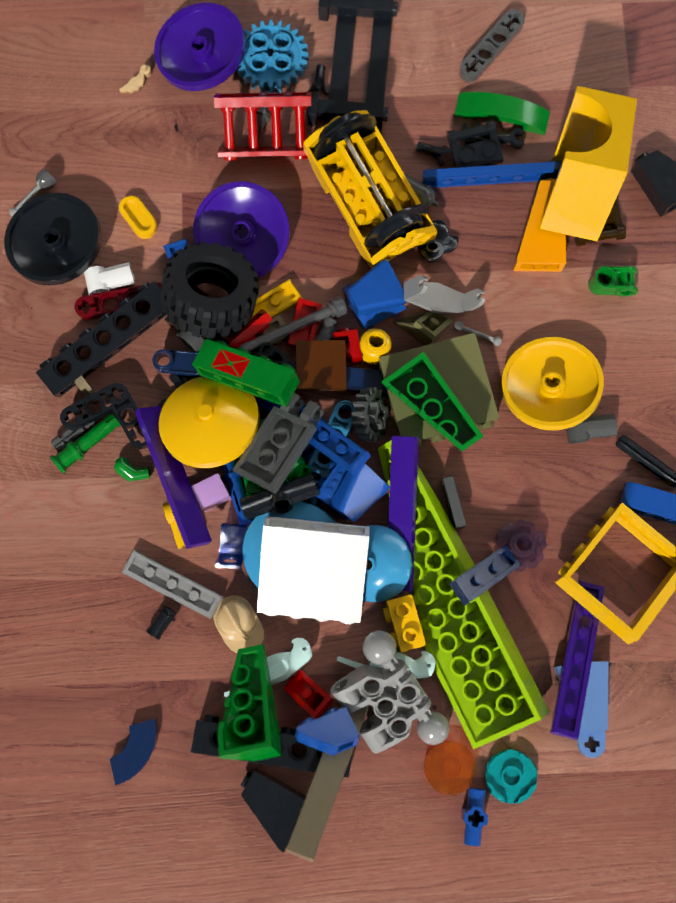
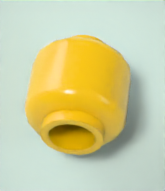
(375, 344)

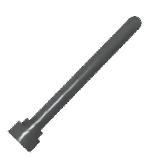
(335, 307)

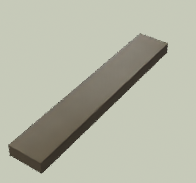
(321, 798)

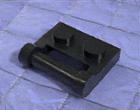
(479, 153)

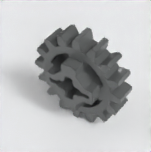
(370, 414)

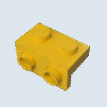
(405, 623)

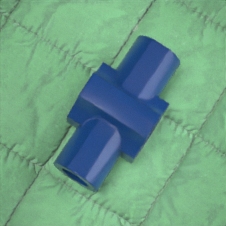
(473, 831)

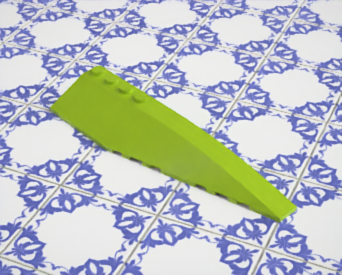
(468, 641)

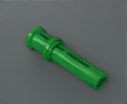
(76, 450)

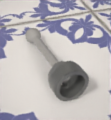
(43, 181)

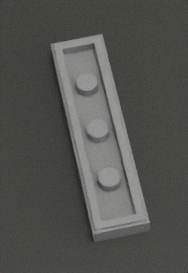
(172, 584)

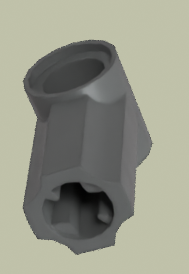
(593, 427)

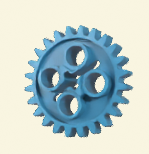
(273, 56)

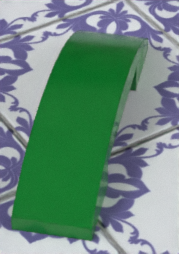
(502, 108)

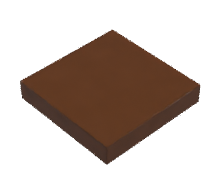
(321, 365)

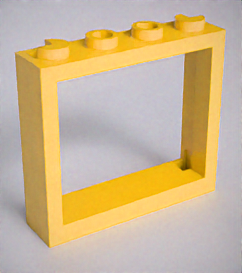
(658, 599)

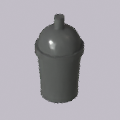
(424, 192)

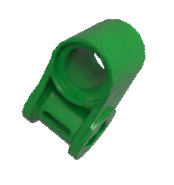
(619, 281)

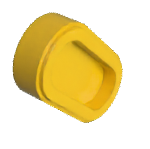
(138, 217)

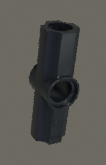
(283, 500)

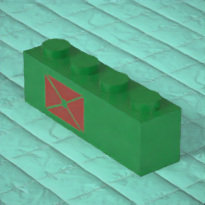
(246, 372)

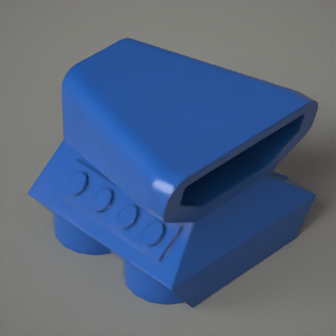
(375, 295)
(350, 494)

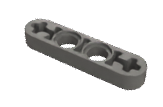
(491, 45)

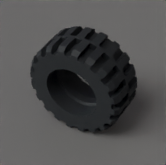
(215, 266)

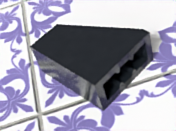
(657, 179)
(273, 805)

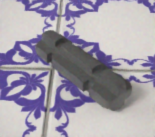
(60, 442)

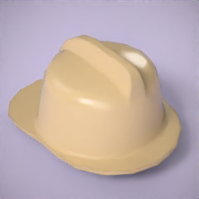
(238, 623)

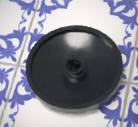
(52, 239)

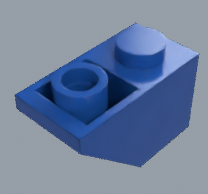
(329, 733)

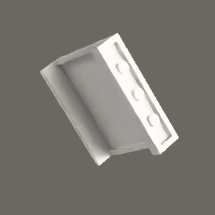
(312, 569)

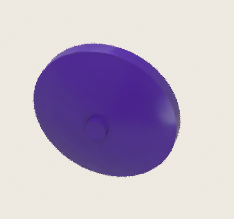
(200, 46)
(246, 220)

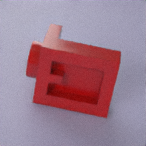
(352, 348)

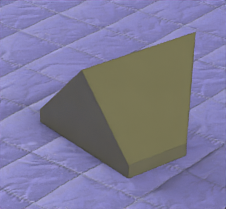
(425, 326)

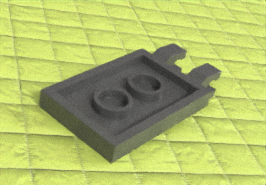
(279, 444)

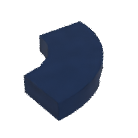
(137, 751)

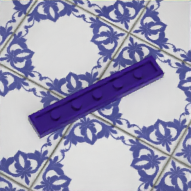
(174, 481)
(404, 492)
(576, 668)

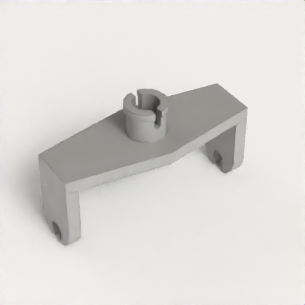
(441, 298)

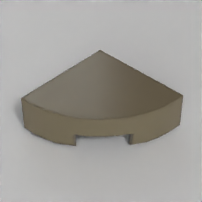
(84, 386)

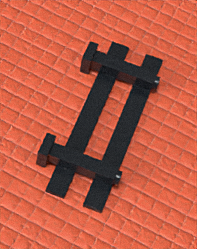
(346, 13)

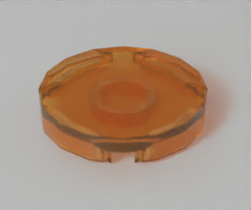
(449, 767)

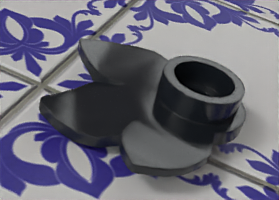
(442, 243)

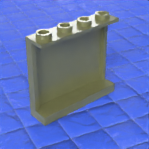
(464, 372)

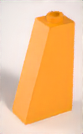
(541, 248)

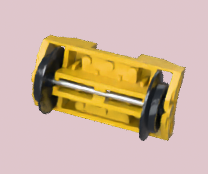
(356, 159)

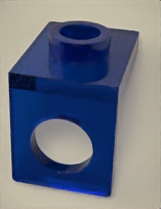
(231, 545)

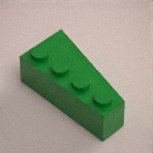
(430, 397)

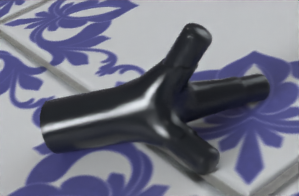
(319, 80)
(434, 151)

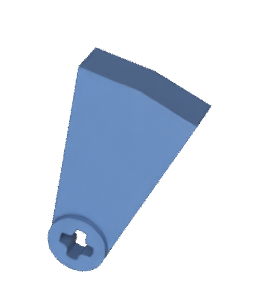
(595, 710)

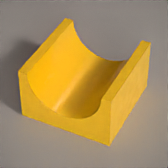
(594, 162)

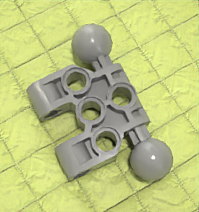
(404, 705)

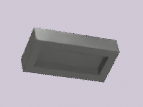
(453, 502)

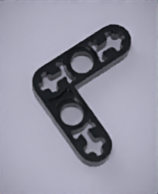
(117, 407)

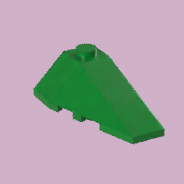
(250, 716)

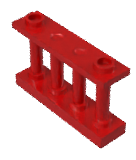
(251, 102)

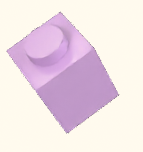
(211, 492)

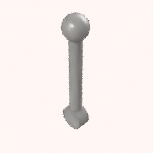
(459, 326)

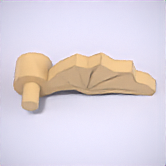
(138, 81)

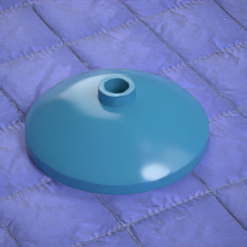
(390, 564)

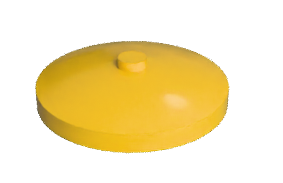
(552, 383)
(208, 423)

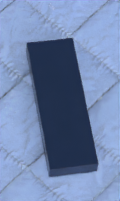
(485, 574)

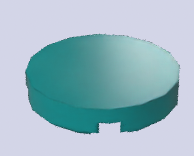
(510, 776)

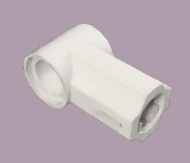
(105, 279)

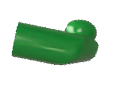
(130, 473)

